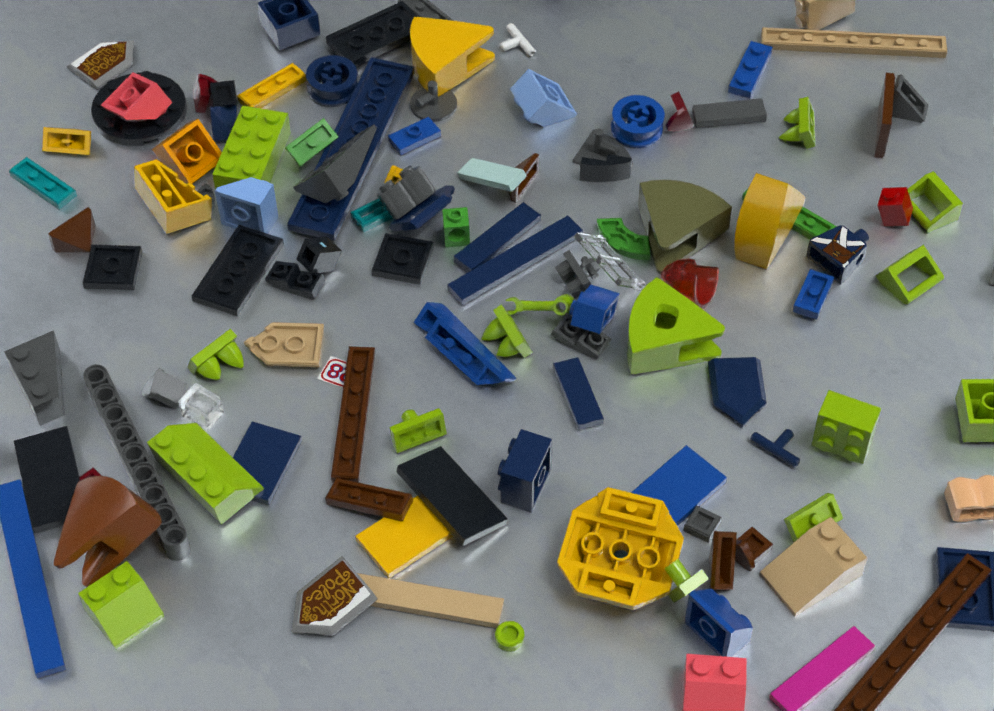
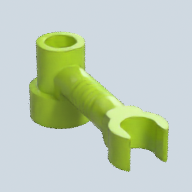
(554, 305)

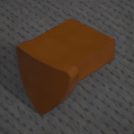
(751, 548)

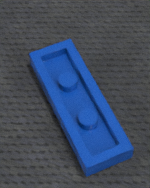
(750, 69)

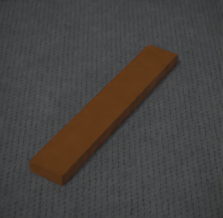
(353, 414)

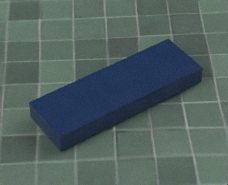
(578, 393)

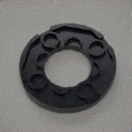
(136, 133)

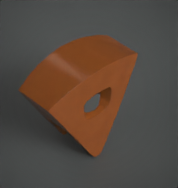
(106, 524)

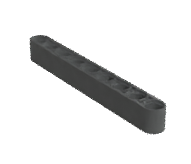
(129, 448)

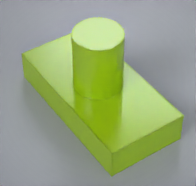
(417, 429)
(683, 580)

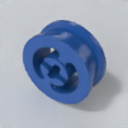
(636, 131)

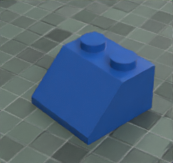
(717, 622)

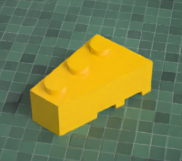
(169, 198)

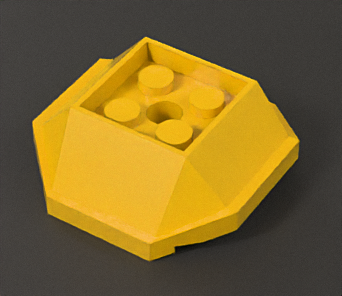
(626, 523)

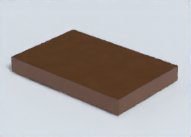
(884, 115)

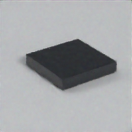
(402, 258)
(112, 267)

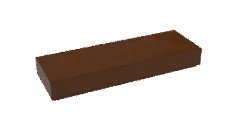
(369, 499)

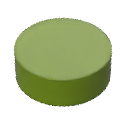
(509, 636)

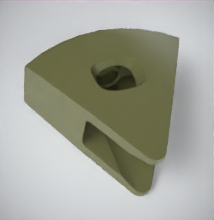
(680, 219)

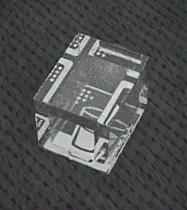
(201, 406)

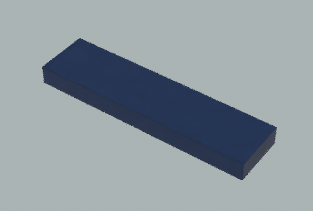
(497, 237)

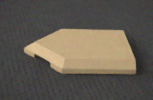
(288, 344)

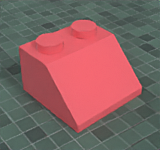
(137, 99)
(714, 683)

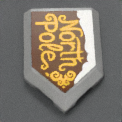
(103, 62)
(331, 600)

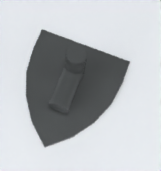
(599, 146)

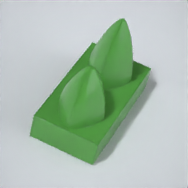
(311, 142)

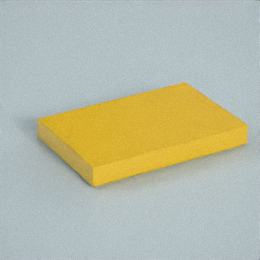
(398, 543)

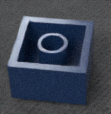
(288, 21)
(525, 470)

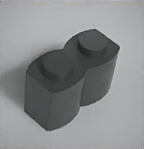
(405, 192)

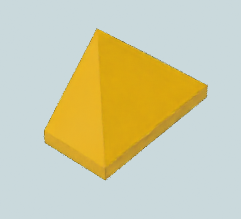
(66, 140)

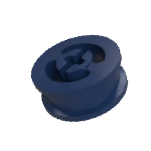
(332, 71)

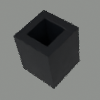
(319, 254)

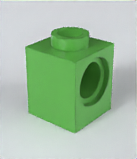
(456, 227)

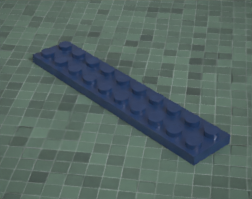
(371, 103)

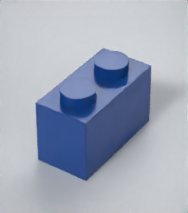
(594, 308)

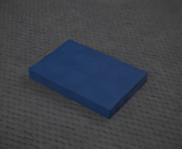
(266, 457)
(979, 609)

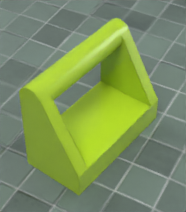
(942, 199)
(923, 259)

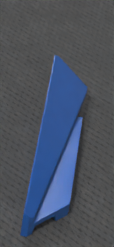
(461, 345)

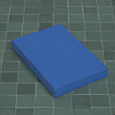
(683, 483)

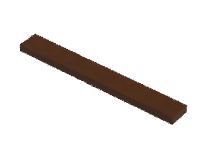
(916, 636)

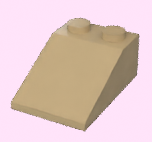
(814, 567)

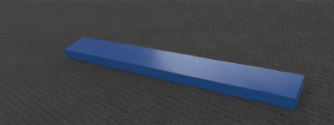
(30, 581)

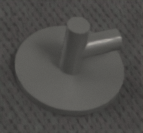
(427, 103)

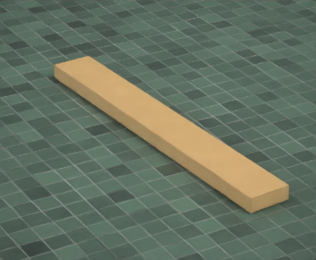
(855, 42)

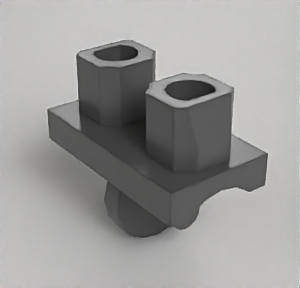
(571, 267)

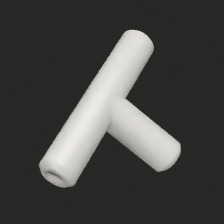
(518, 39)

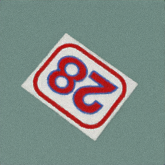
(333, 372)

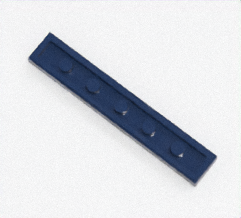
(514, 260)

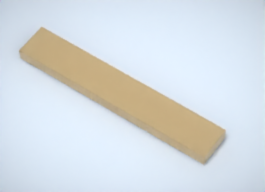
(435, 601)

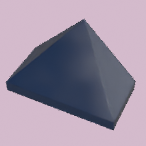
(222, 122)

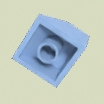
(541, 99)
(247, 204)

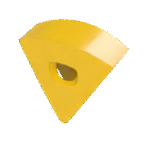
(448, 51)
(765, 220)

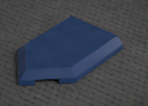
(424, 211)
(737, 387)

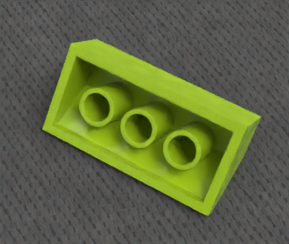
(204, 469)

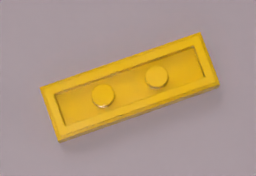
(272, 87)

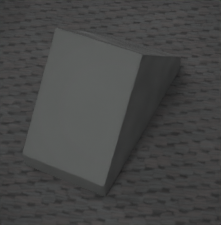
(908, 102)

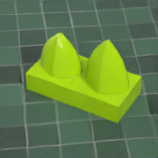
(805, 130)
(504, 325)
(224, 348)

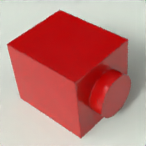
(895, 206)

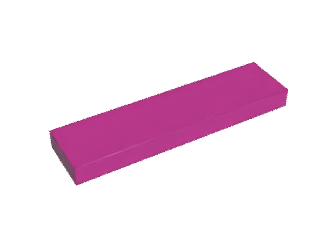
(822, 671)

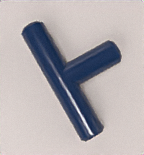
(777, 447)

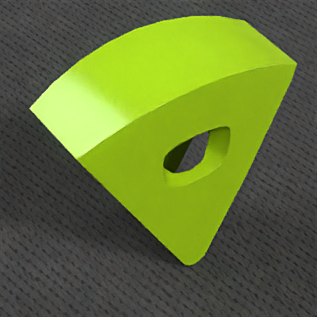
(669, 331)

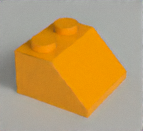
(189, 152)

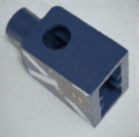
(838, 251)

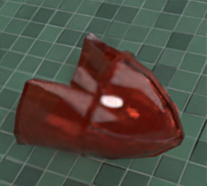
(692, 280)

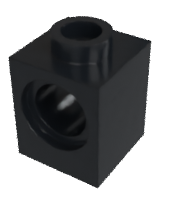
(224, 93)

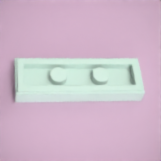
(491, 174)

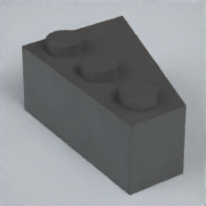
(39, 375)

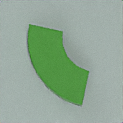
(623, 240)

